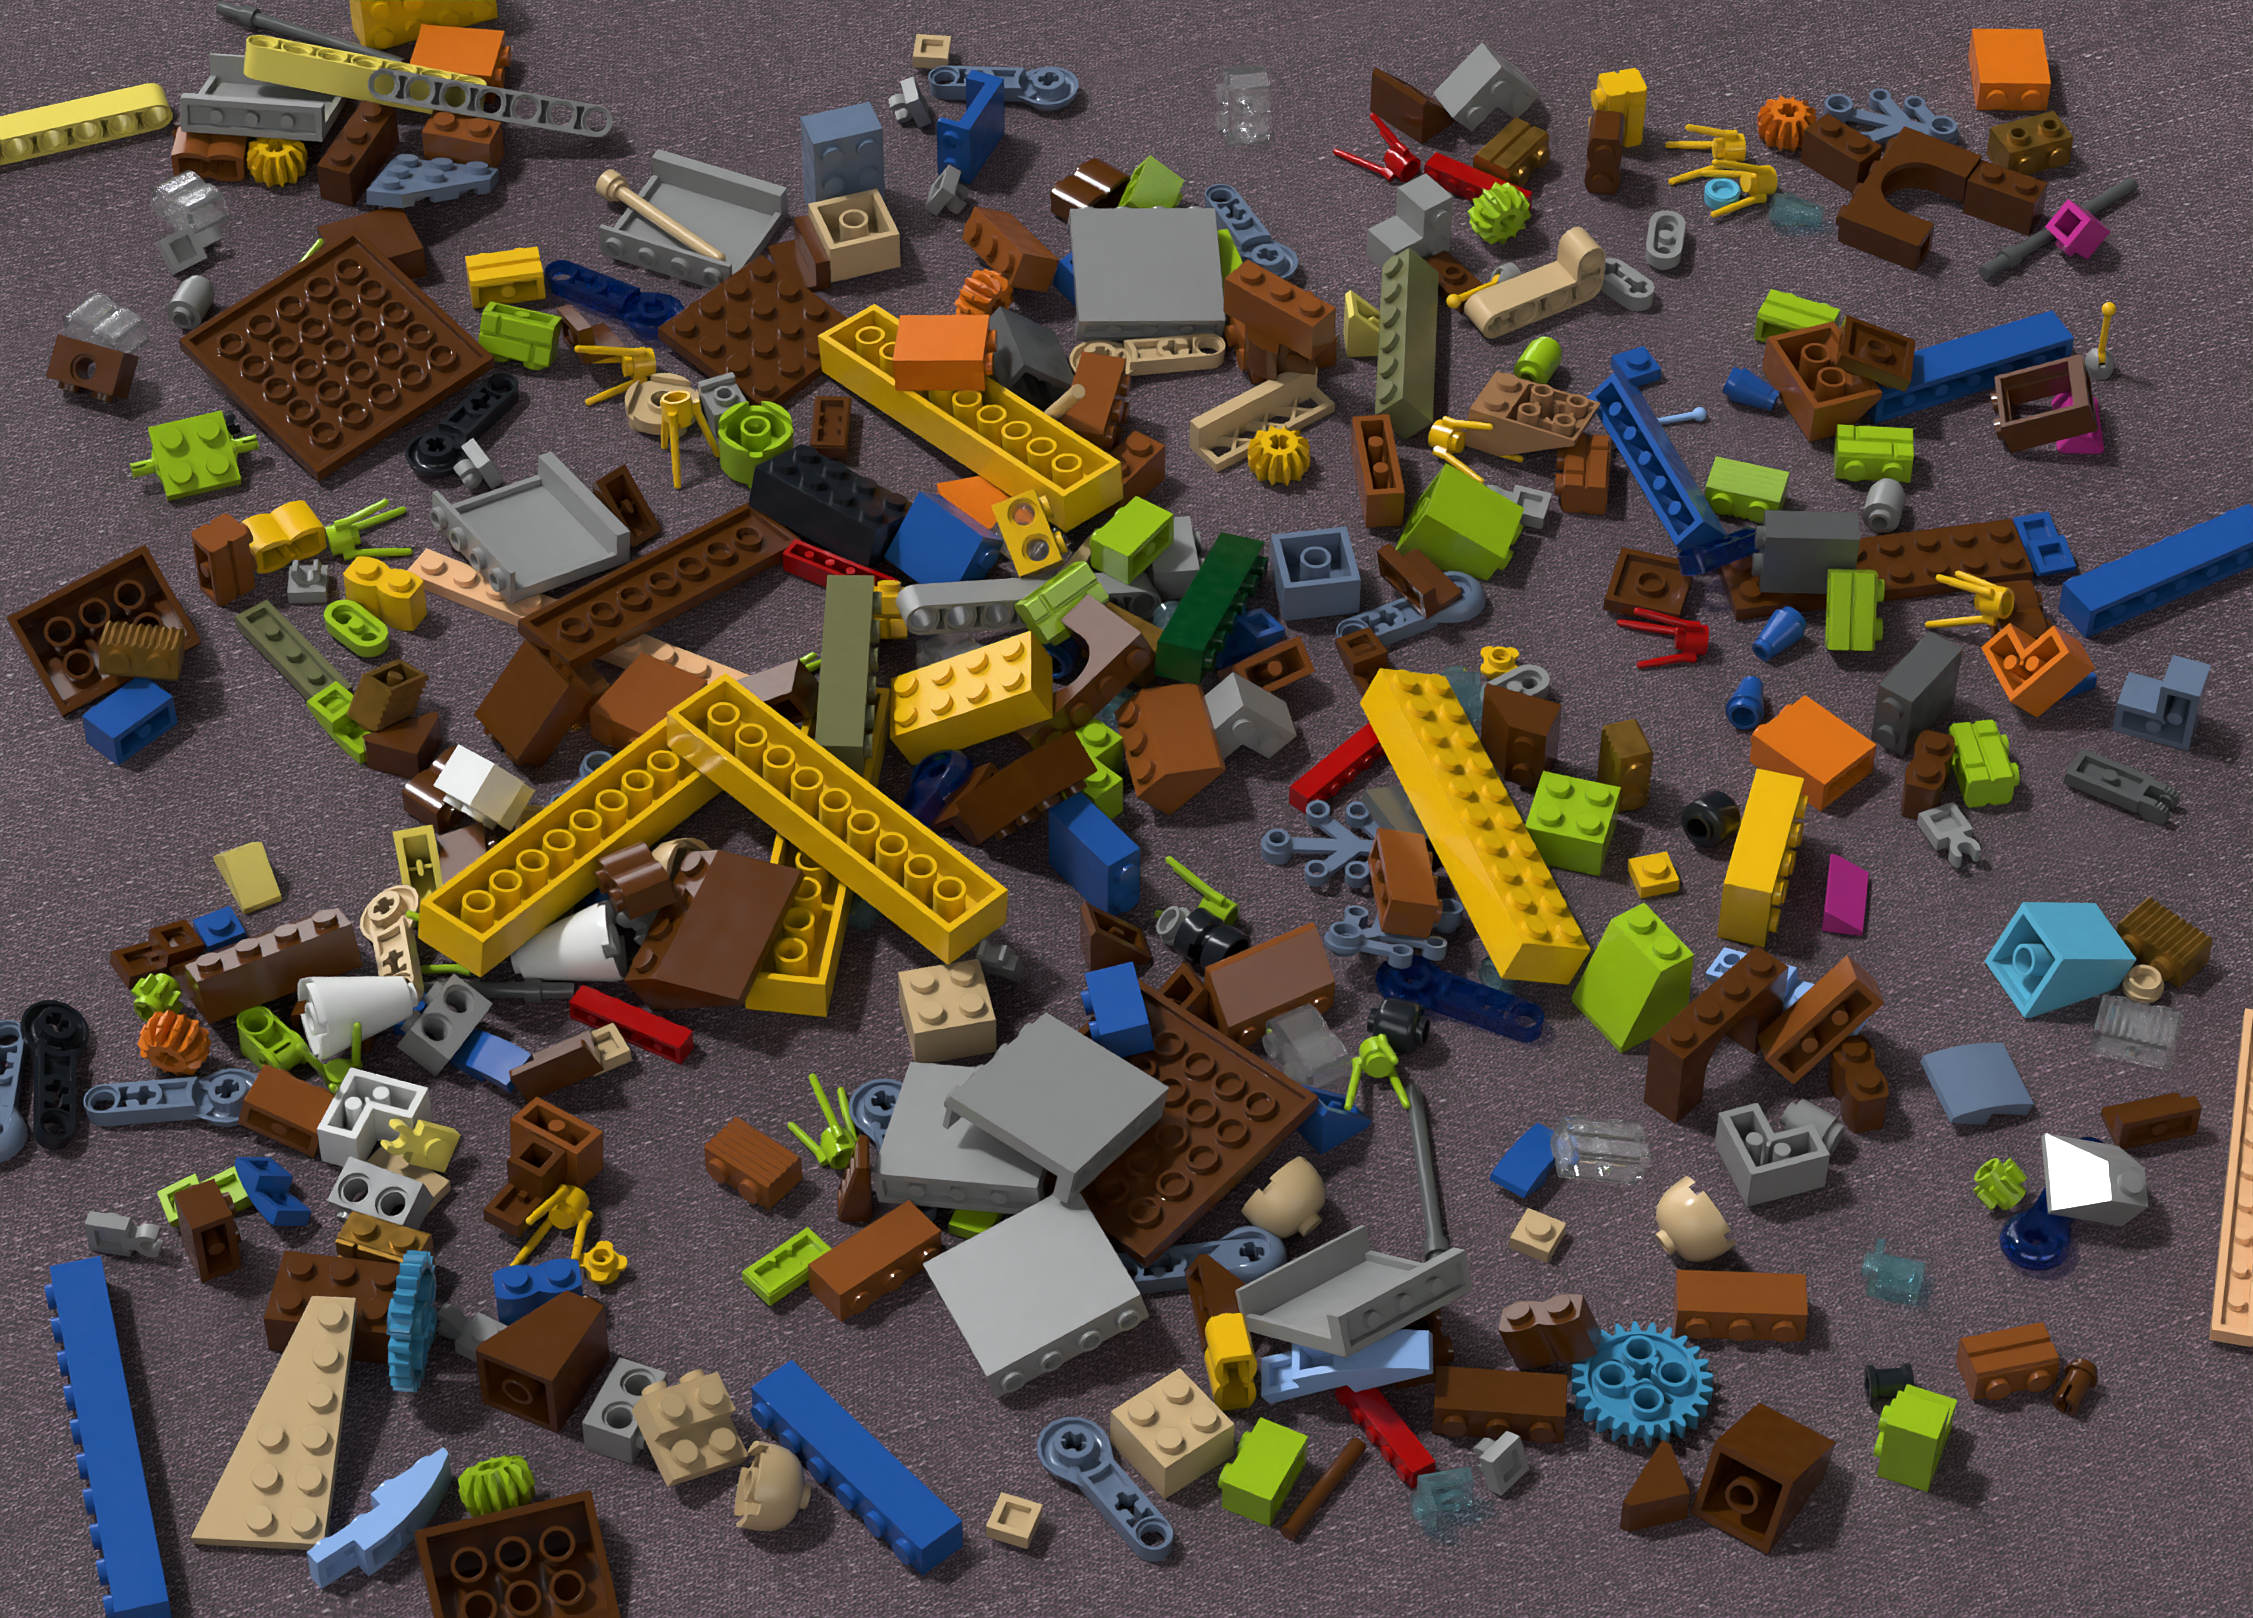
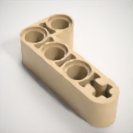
(1543, 291)

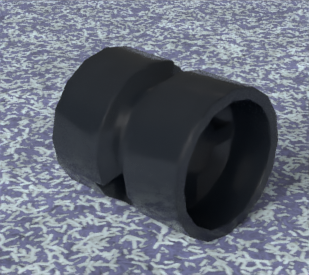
(1207, 940)

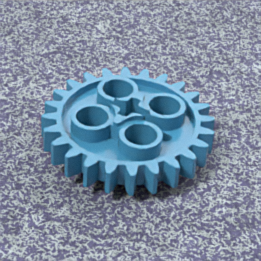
(411, 1321)
(1643, 1385)

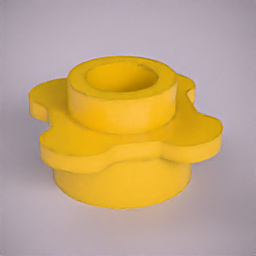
(1498, 661)
(602, 1272)

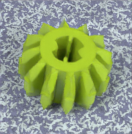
(1499, 213)
(496, 1485)

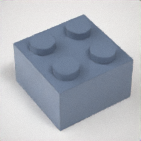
(1315, 573)

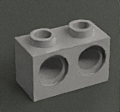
(445, 1025)
(384, 1193)
(613, 1411)

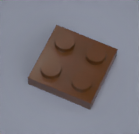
(1875, 353)
(1647, 583)

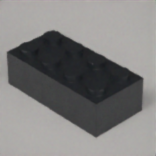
(829, 504)

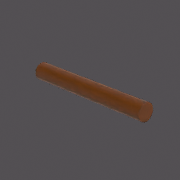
(1323, 1489)

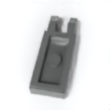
(2122, 786)

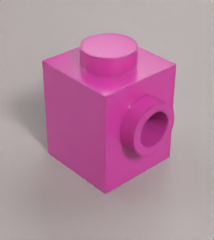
(2077, 230)

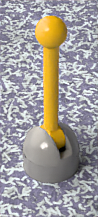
(1500, 274)
(2102, 354)

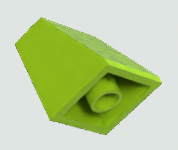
(1462, 525)
(1635, 979)

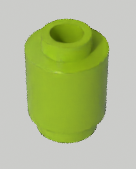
(1539, 360)

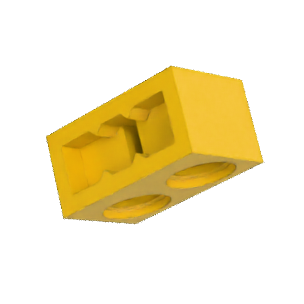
(1021, 537)

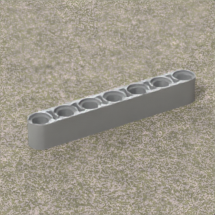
(472, 105)
(990, 603)

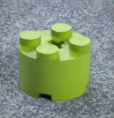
(751, 437)

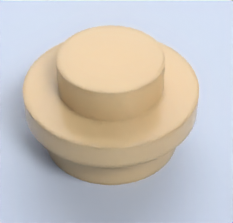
(2143, 984)

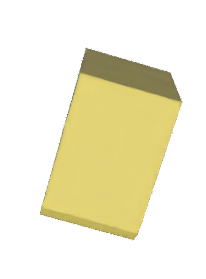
(1360, 326)
(418, 859)
(249, 876)

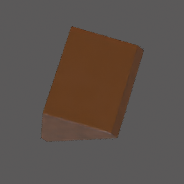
(1407, 107)

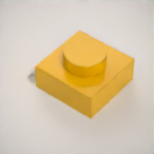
(1653, 875)

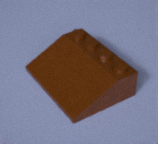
(66, 626)
(716, 932)
(268, 964)
(520, 1563)

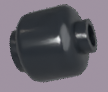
(1711, 819)
(1402, 1023)

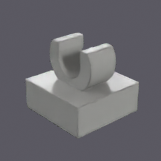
(912, 104)
(947, 192)
(477, 467)
(308, 583)
(1501, 1461)

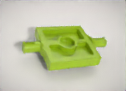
(194, 455)

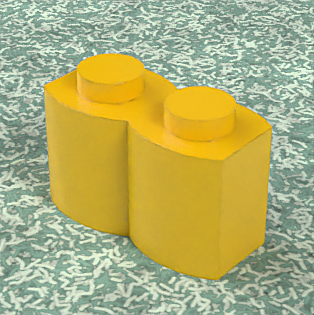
(285, 536)
(386, 593)
(1230, 1361)

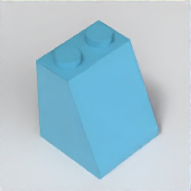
(2058, 956)

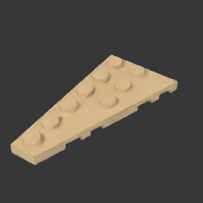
(287, 1459)

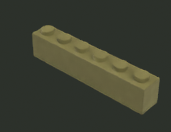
(1407, 343)
(847, 669)

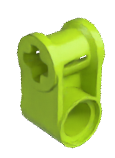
(268, 1039)

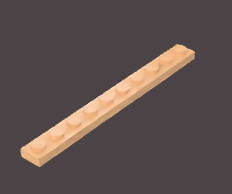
(470, 588)
(2234, 1272)

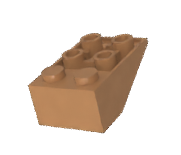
(1527, 416)

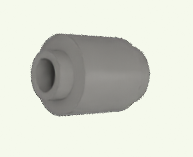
(191, 302)
(1884, 506)
(1824, 1122)

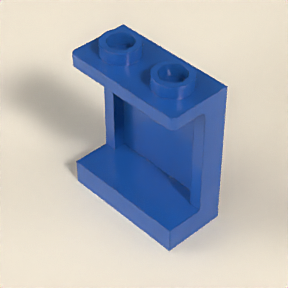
(972, 139)

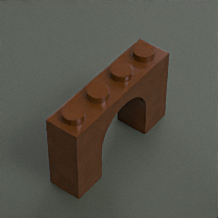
(1907, 162)
(1115, 658)
(1735, 1006)

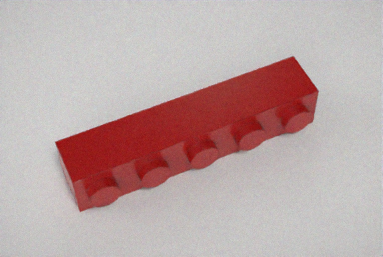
(1463, 179)
(816, 564)
(1337, 769)
(634, 1024)
(1388, 1432)

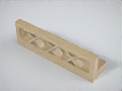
(1252, 413)

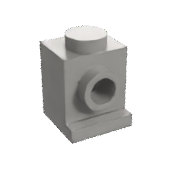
(717, 396)

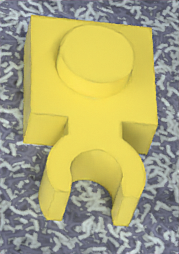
(425, 1146)

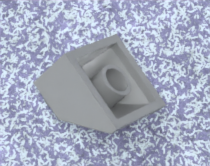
(2092, 1181)

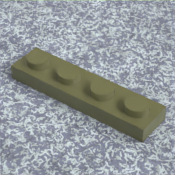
(288, 650)

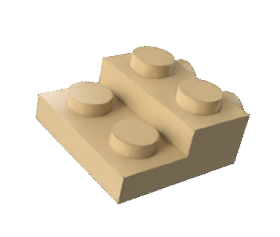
(689, 1427)

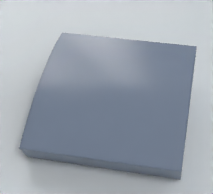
(1976, 1082)

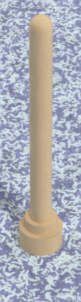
(615, 188)

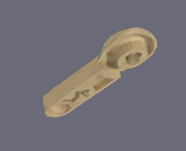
(1155, 354)
(393, 934)

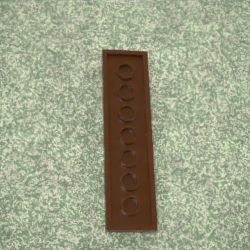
(1905, 563)
(658, 586)

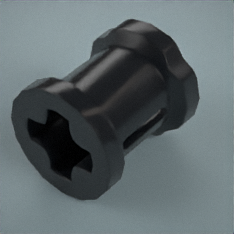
(1886, 1382)

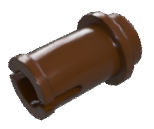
(2079, 1378)

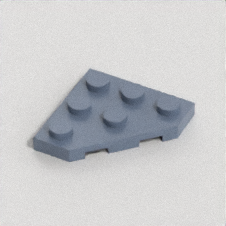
(411, 180)

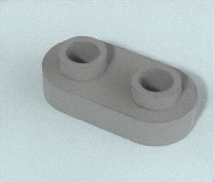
(1665, 240)
(1524, 679)

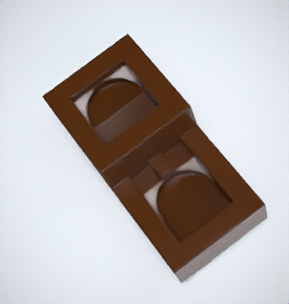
(1362, 657)
(165, 948)

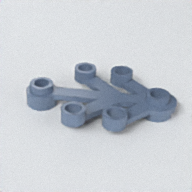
(1890, 125)
(1344, 846)
(1348, 938)

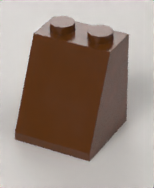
(545, 1360)
(1761, 1476)

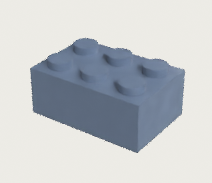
(842, 153)

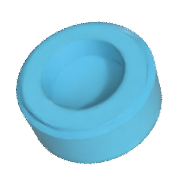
(1721, 192)

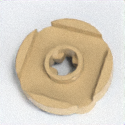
(643, 402)

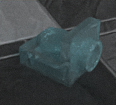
(1467, 690)
(1892, 1276)
(1441, 1492)

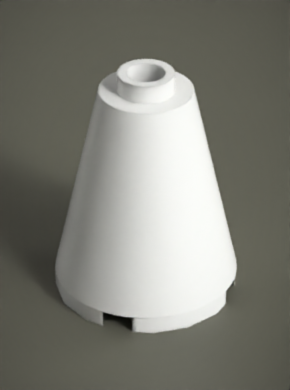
(576, 949)
(341, 1001)

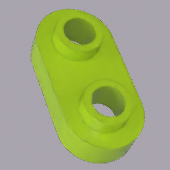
(356, 628)

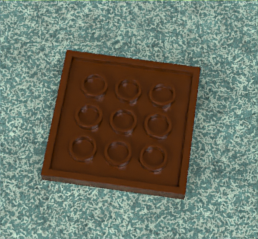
(758, 328)

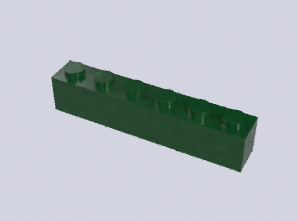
(1210, 608)

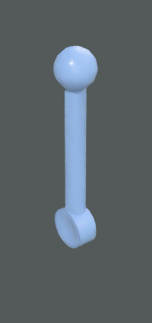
(1698, 414)

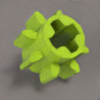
(156, 994)
(2000, 1184)

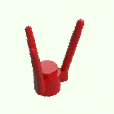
(1398, 158)
(1688, 636)

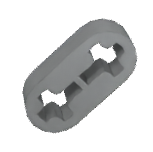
(1627, 285)

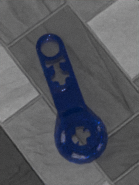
(639, 310)
(1718, 552)
(934, 780)
(1460, 998)
(2037, 1224)

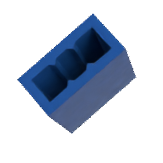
(942, 543)
(1094, 855)

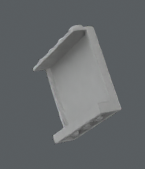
(255, 108)
(714, 203)
(1145, 272)
(534, 532)
(1059, 1102)
(951, 1165)
(1036, 1291)
(1350, 1295)

